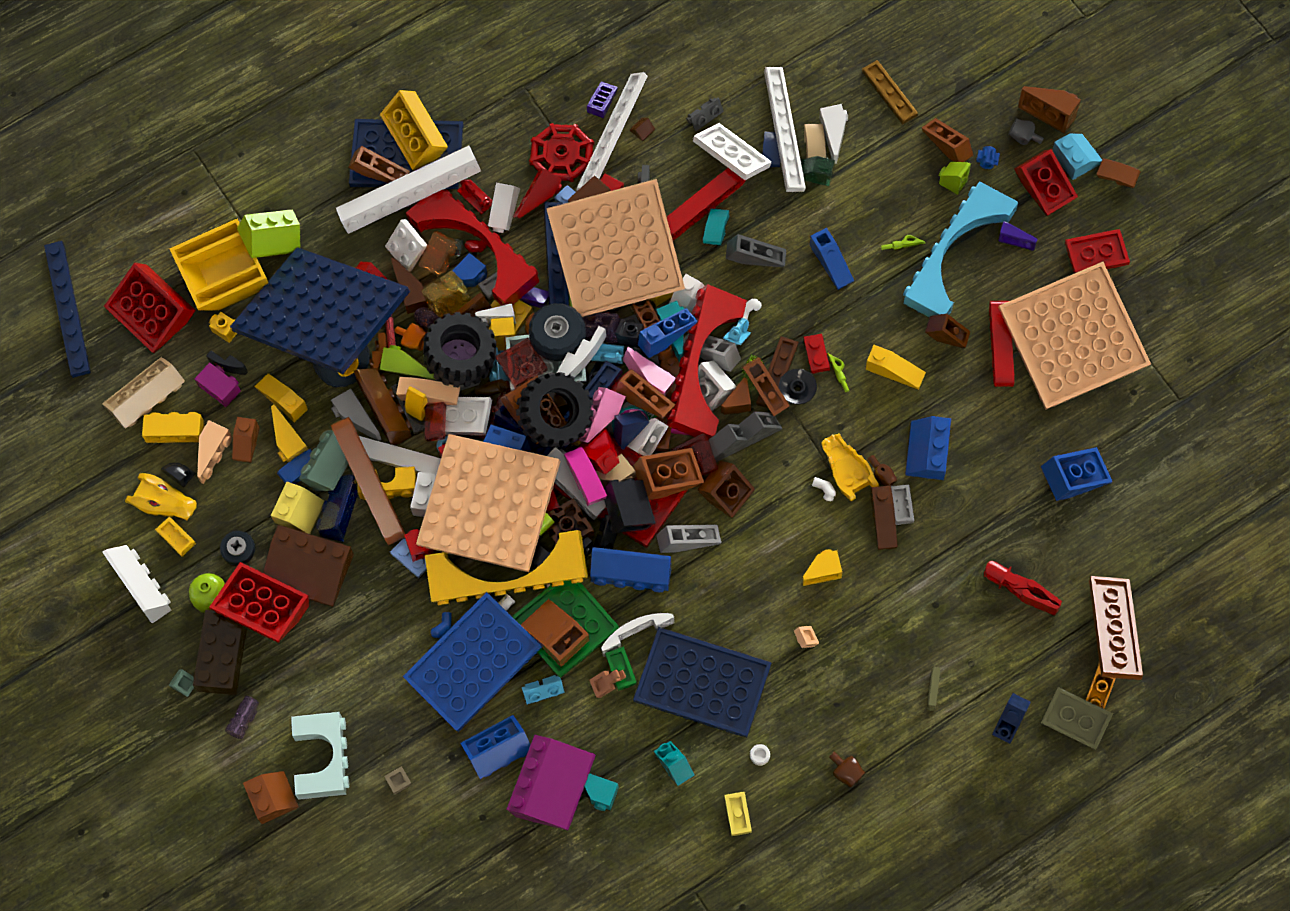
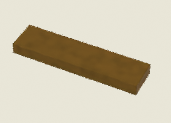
(890, 92)

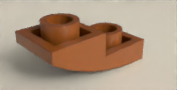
(1118, 172)
(375, 361)

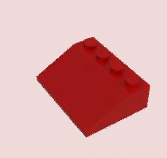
(148, 307)
(260, 602)

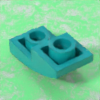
(715, 226)

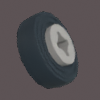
(242, 553)

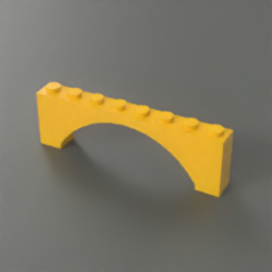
(563, 564)

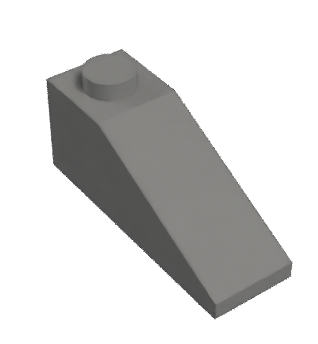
(721, 351)
(348, 406)
(687, 537)

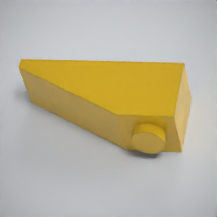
(894, 367)
(282, 397)
(287, 440)

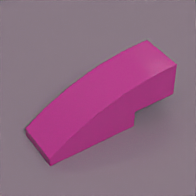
(585, 476)

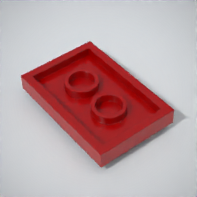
(1097, 248)

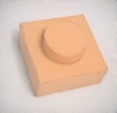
(806, 637)

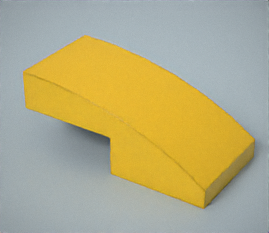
(415, 403)

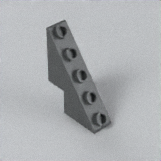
(737, 437)

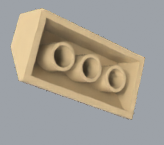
(144, 392)

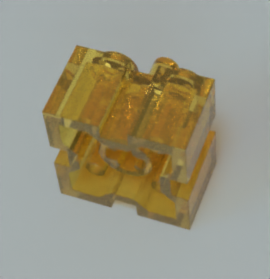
(447, 295)

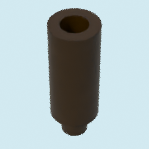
(491, 388)

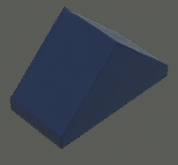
(628, 426)

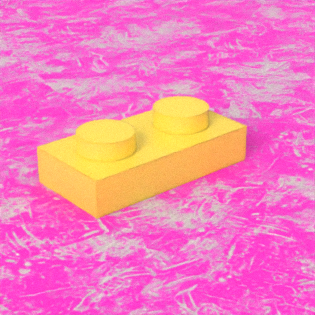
(738, 813)

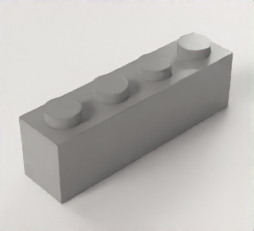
(566, 482)

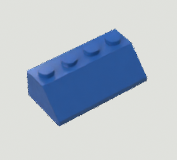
(630, 569)

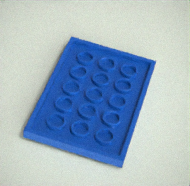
(472, 662)

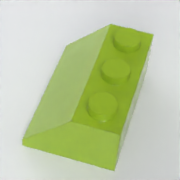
(270, 233)

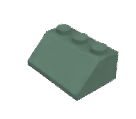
(325, 464)

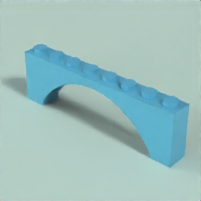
(981, 208)

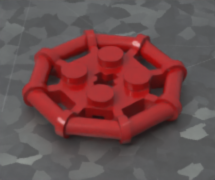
(562, 141)

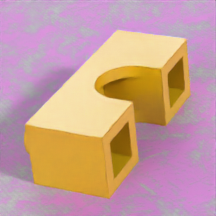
(401, 485)

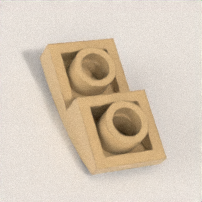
(814, 140)

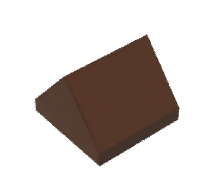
(643, 129)

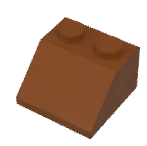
(270, 796)

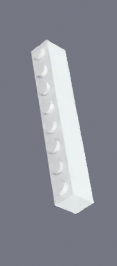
(408, 189)

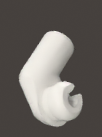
(750, 305)
(827, 488)

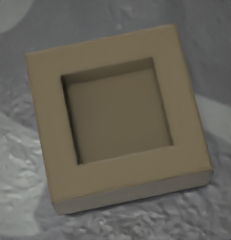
(398, 780)

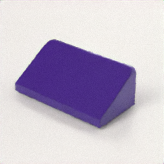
(536, 297)

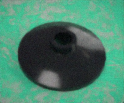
(801, 379)

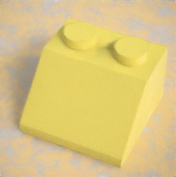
(297, 508)

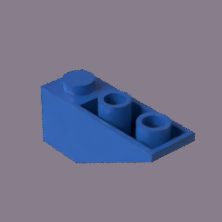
(831, 258)
(665, 332)

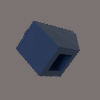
(1011, 718)

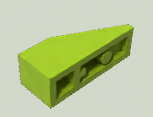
(400, 362)

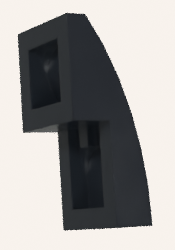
(229, 365)

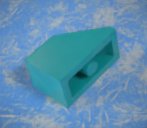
(601, 792)

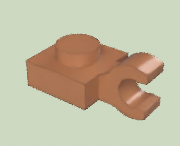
(603, 682)

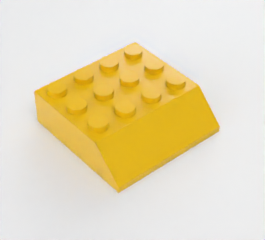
(218, 268)

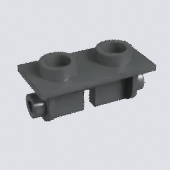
(707, 113)

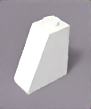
(503, 207)

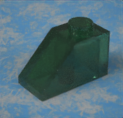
(818, 170)

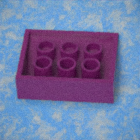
(550, 783)

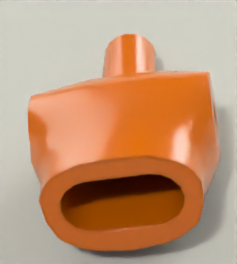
(412, 336)

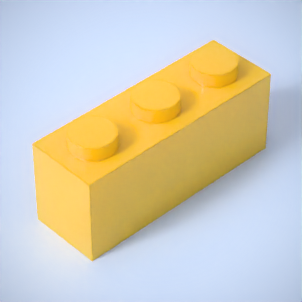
(172, 427)

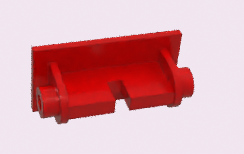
(475, 196)

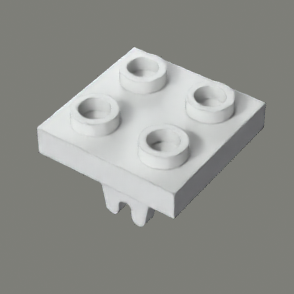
(406, 245)

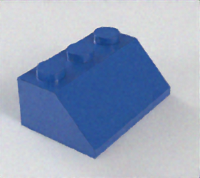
(928, 447)
(496, 746)

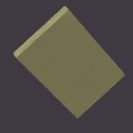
(1077, 718)

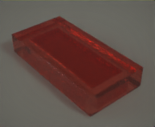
(435, 421)

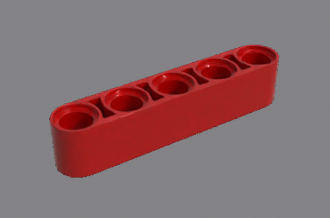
(1001, 347)

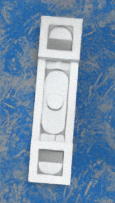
(658, 620)

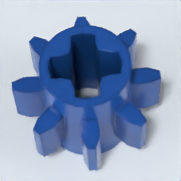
(987, 157)

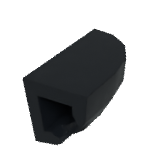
(178, 472)

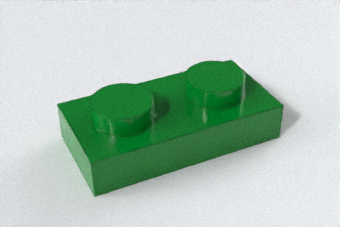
(619, 661)

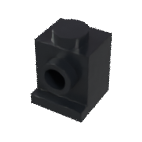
(628, 333)

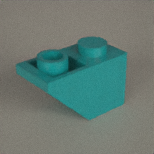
(674, 763)

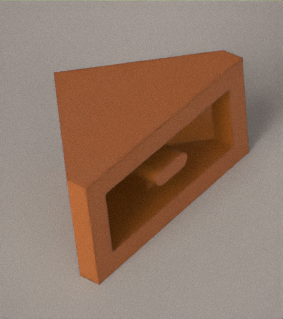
(738, 400)

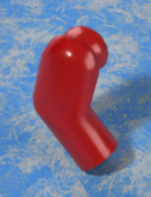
(475, 245)

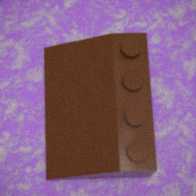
(308, 564)

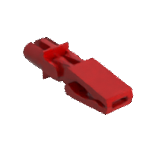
(1022, 588)

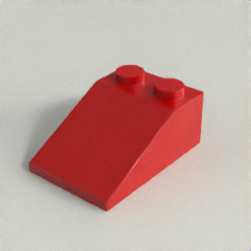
(1046, 181)

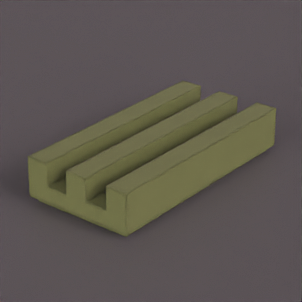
(933, 688)

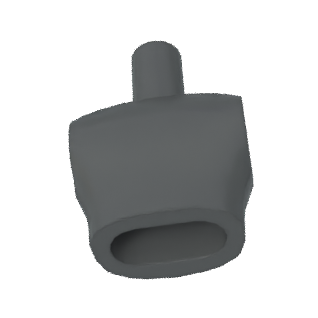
(1023, 132)

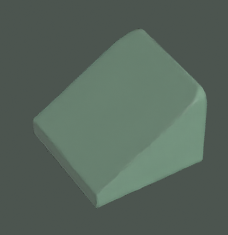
(182, 682)

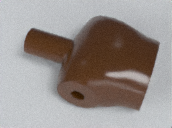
(882, 472)
(847, 770)

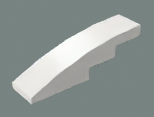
(576, 363)

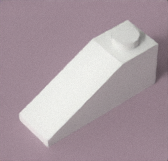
(833, 123)

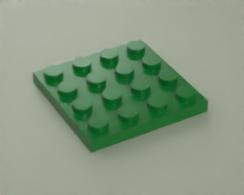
(584, 609)

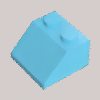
(1076, 155)

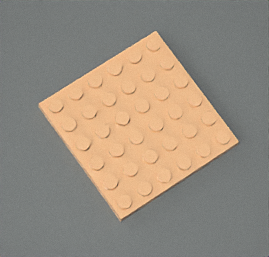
(616, 248)
(1074, 335)
(488, 502)

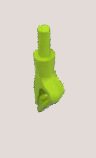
(904, 243)
(838, 370)

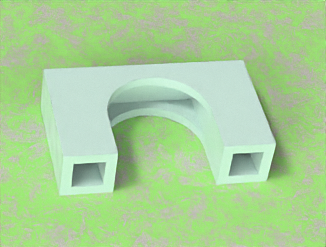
(332, 779)

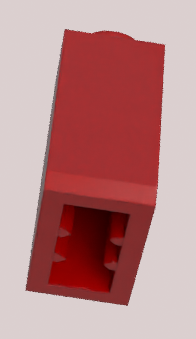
(602, 452)

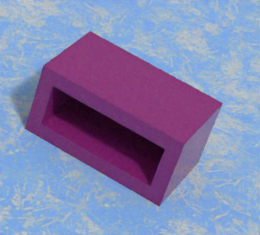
(218, 384)

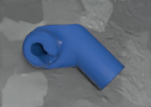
(442, 628)

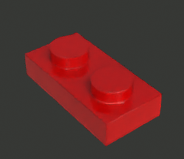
(816, 353)

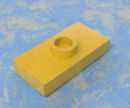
(175, 536)

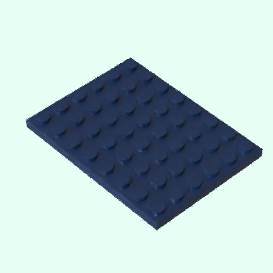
(320, 310)

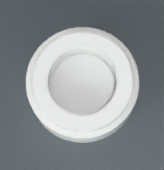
(759, 754)

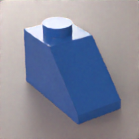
(471, 271)

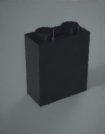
(628, 506)

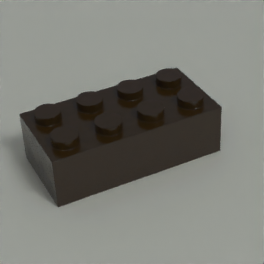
(219, 655)

